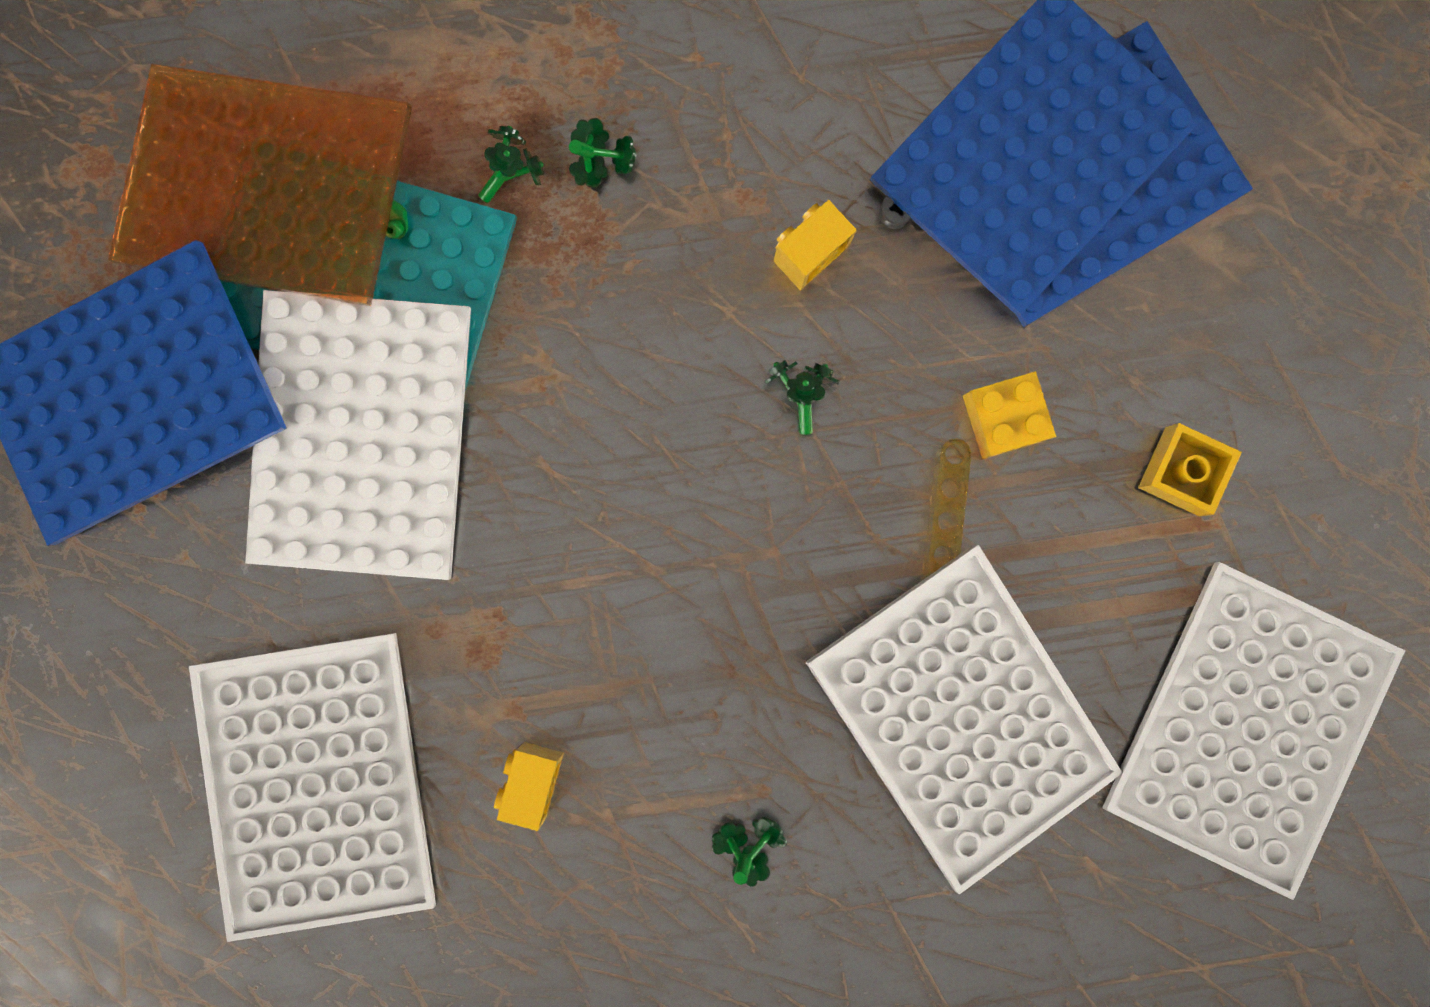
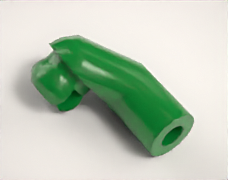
(397, 222)

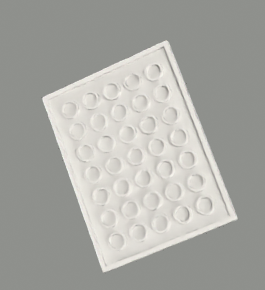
(368, 438)
(965, 718)
(1254, 730)
(312, 787)

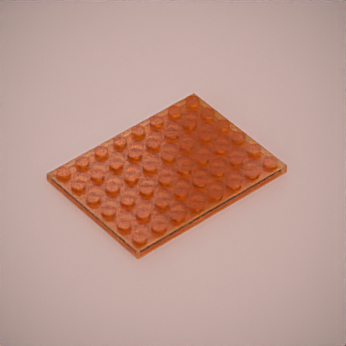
(269, 176)

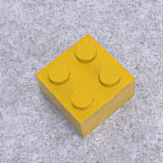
(813, 244)
(1009, 415)
(1189, 470)
(529, 786)

